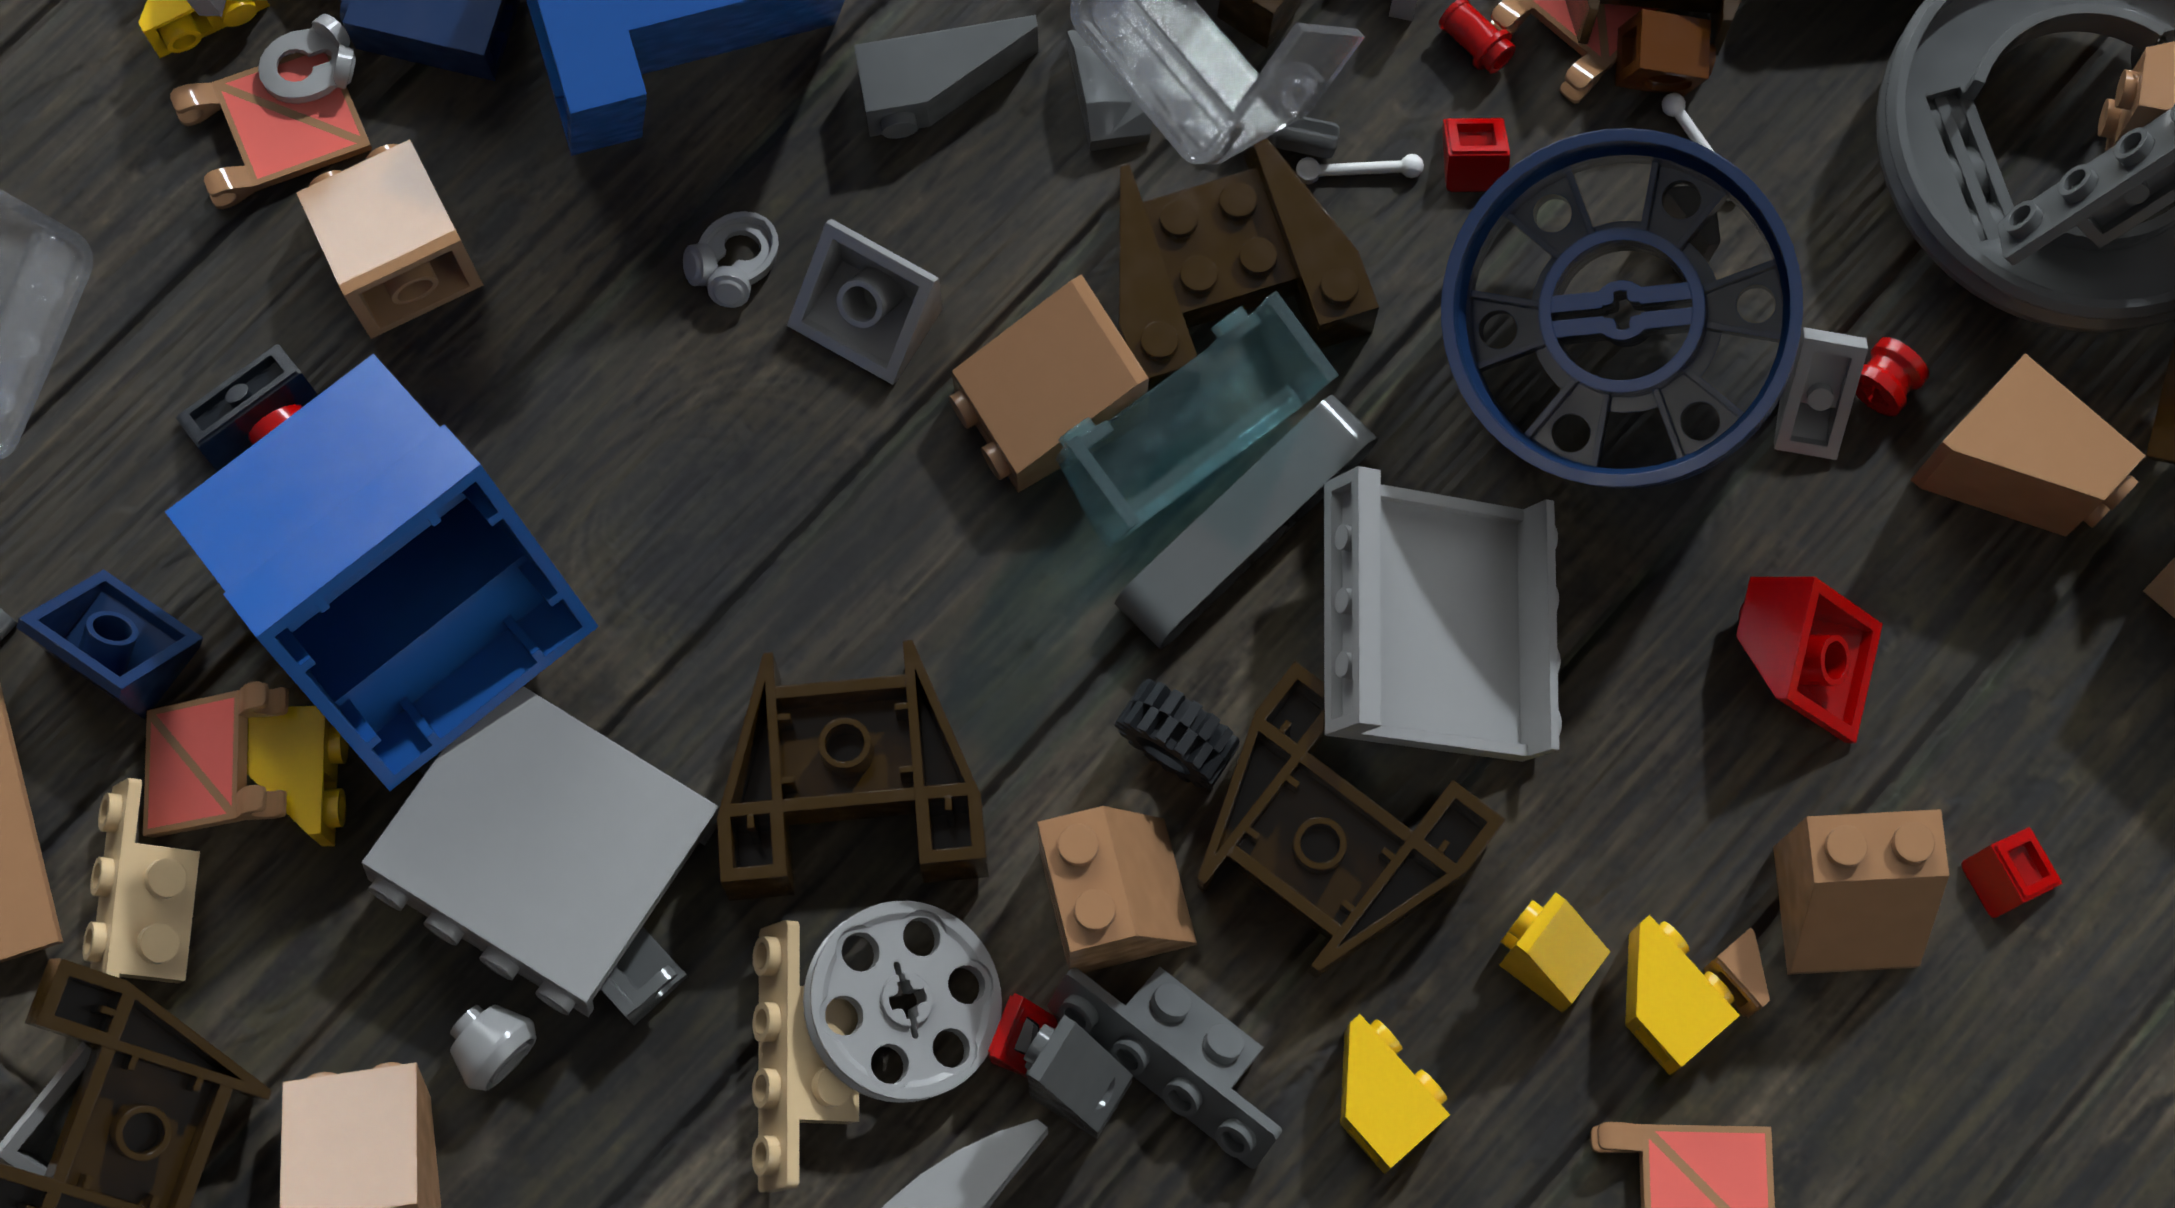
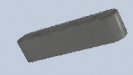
(1245, 522)

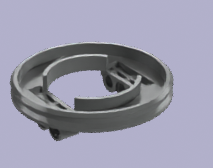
(1953, 189)

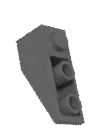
(1075, 1076)

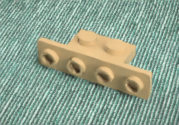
(142, 897)
(791, 1077)

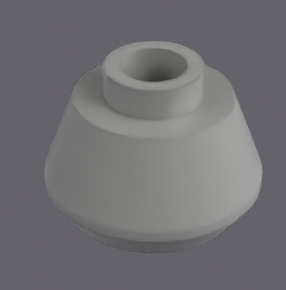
(490, 1044)

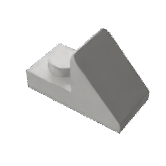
(1820, 393)

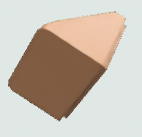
(1742, 973)

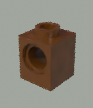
(1664, 53)

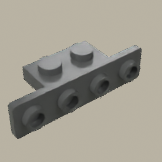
(2099, 196)
(1178, 1052)

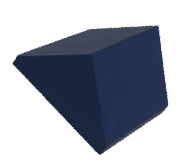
(114, 639)

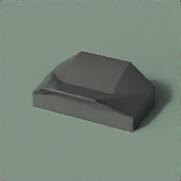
(1106, 107)

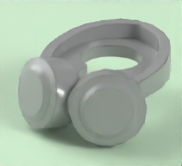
(325, 37)
(731, 284)

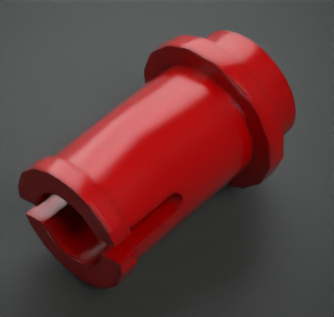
(1478, 36)

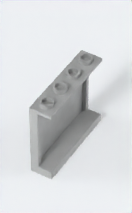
(1439, 620)
(539, 847)

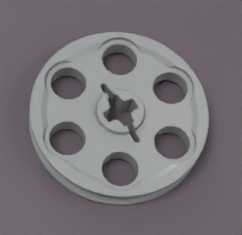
(881, 1026)

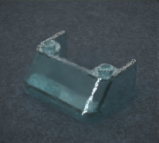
(1194, 419)

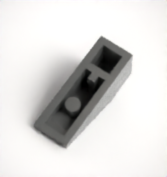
(928, 75)

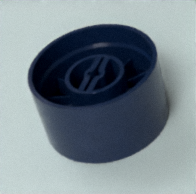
(1551, 319)

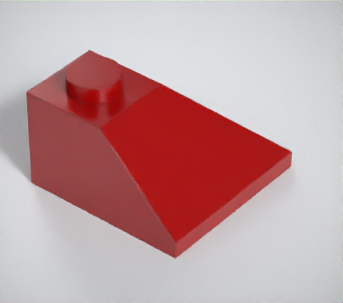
(1811, 649)

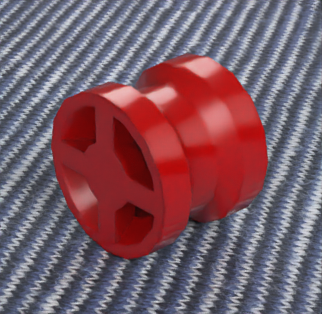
(1890, 376)

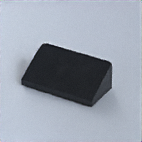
(226, 415)

